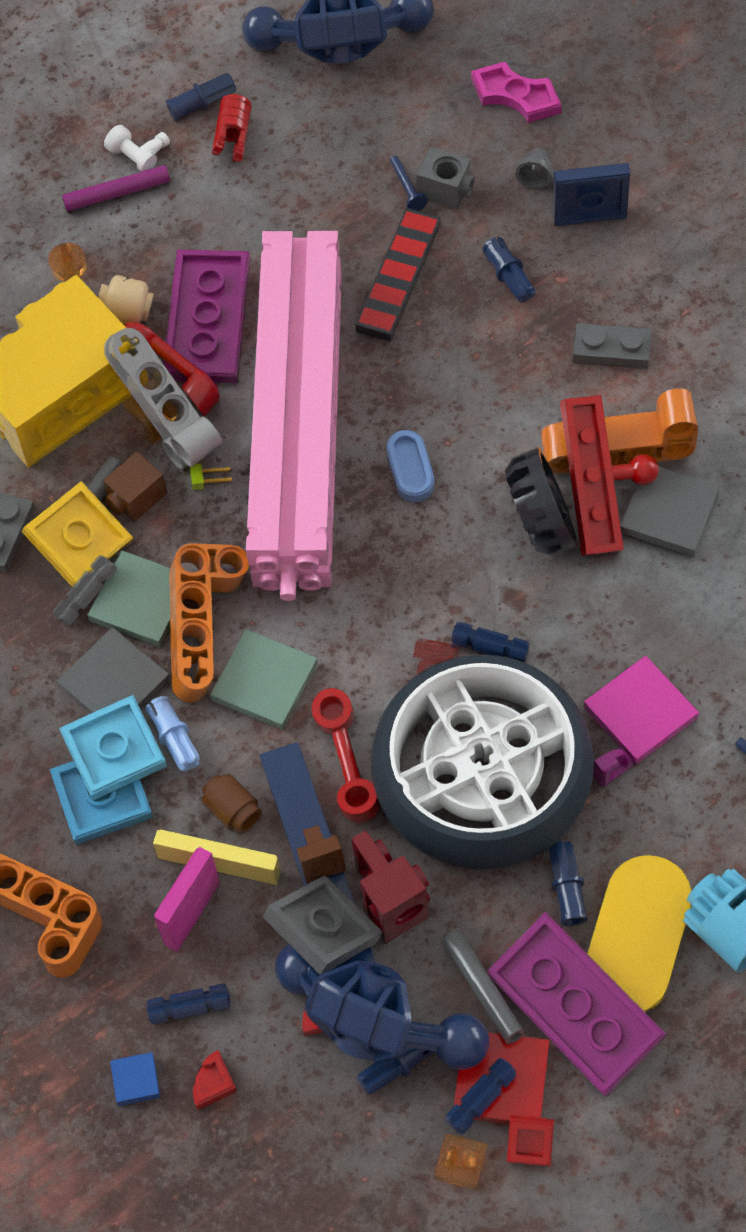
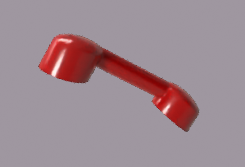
(199, 385)
(334, 716)

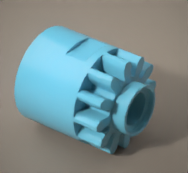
(720, 916)

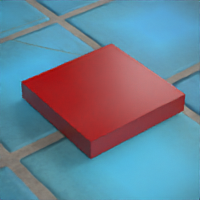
(526, 1090)

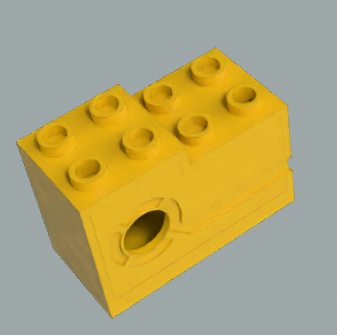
(58, 371)

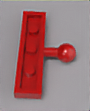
(594, 475)

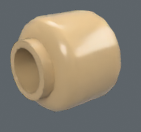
(127, 298)

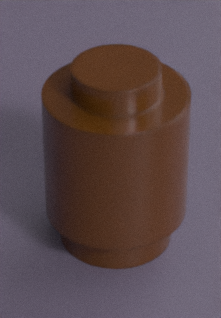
(231, 803)

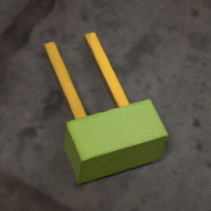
(197, 480)

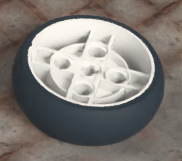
(415, 794)

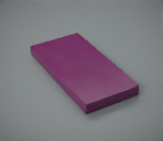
(209, 311)
(576, 1004)

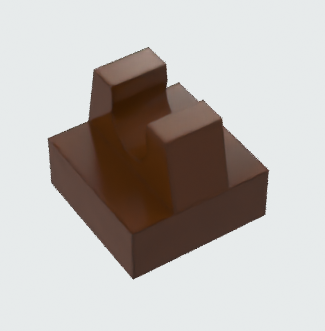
(320, 855)

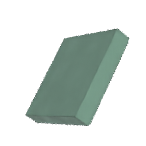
(135, 600)
(264, 679)

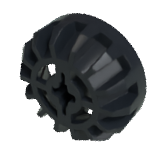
(540, 503)

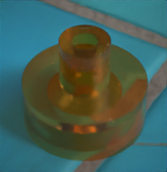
(67, 261)

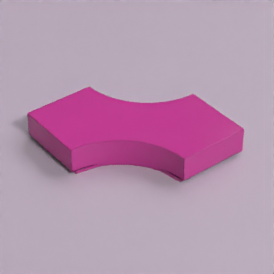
(530, 97)

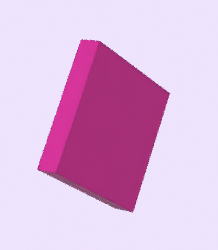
(641, 709)
(187, 898)

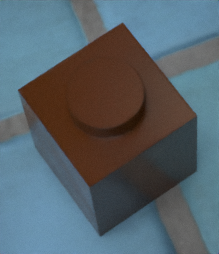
(134, 487)

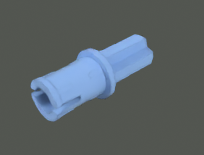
(173, 733)

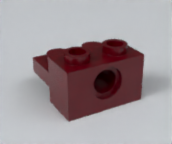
(391, 890)

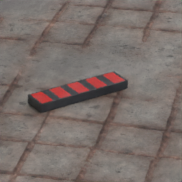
(398, 274)

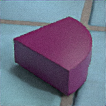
(611, 766)

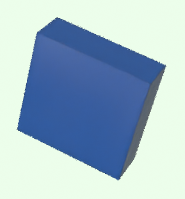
(135, 1079)

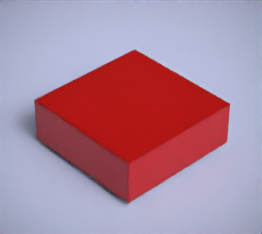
(530, 1140)

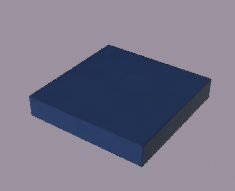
(591, 194)

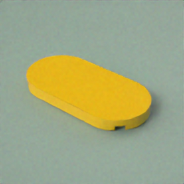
(642, 927)

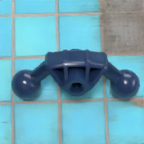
(335, 28)
(370, 1016)

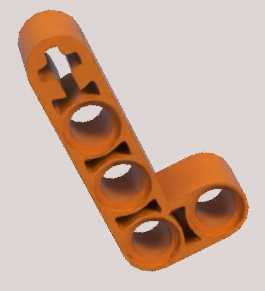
(663, 434)
(198, 622)
(54, 915)

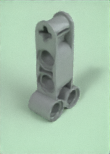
(189, 436)

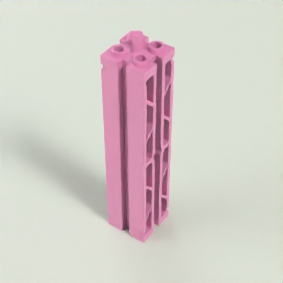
(295, 413)

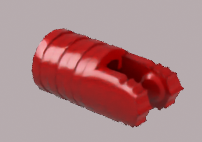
(232, 125)

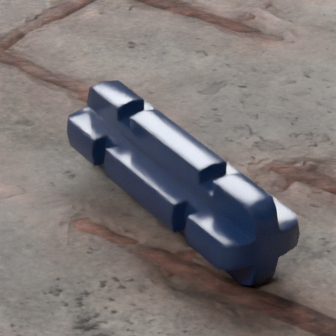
(490, 642)
(188, 1003)
(480, 1096)

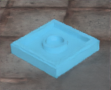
(113, 747)

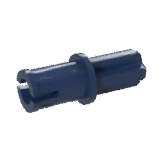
(201, 96)
(508, 269)
(567, 884)
(385, 1071)

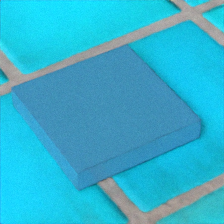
(103, 815)

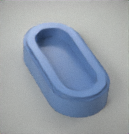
(410, 466)

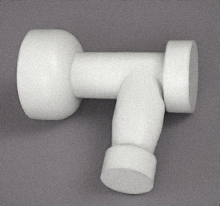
(119, 141)

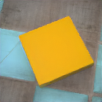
(76, 533)

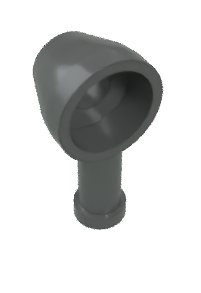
(535, 169)

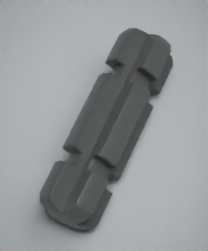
(84, 590)

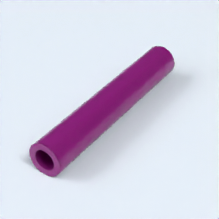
(116, 188)

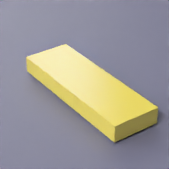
(227, 858)

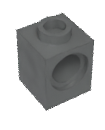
(445, 177)

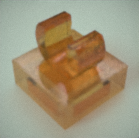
(461, 1161)

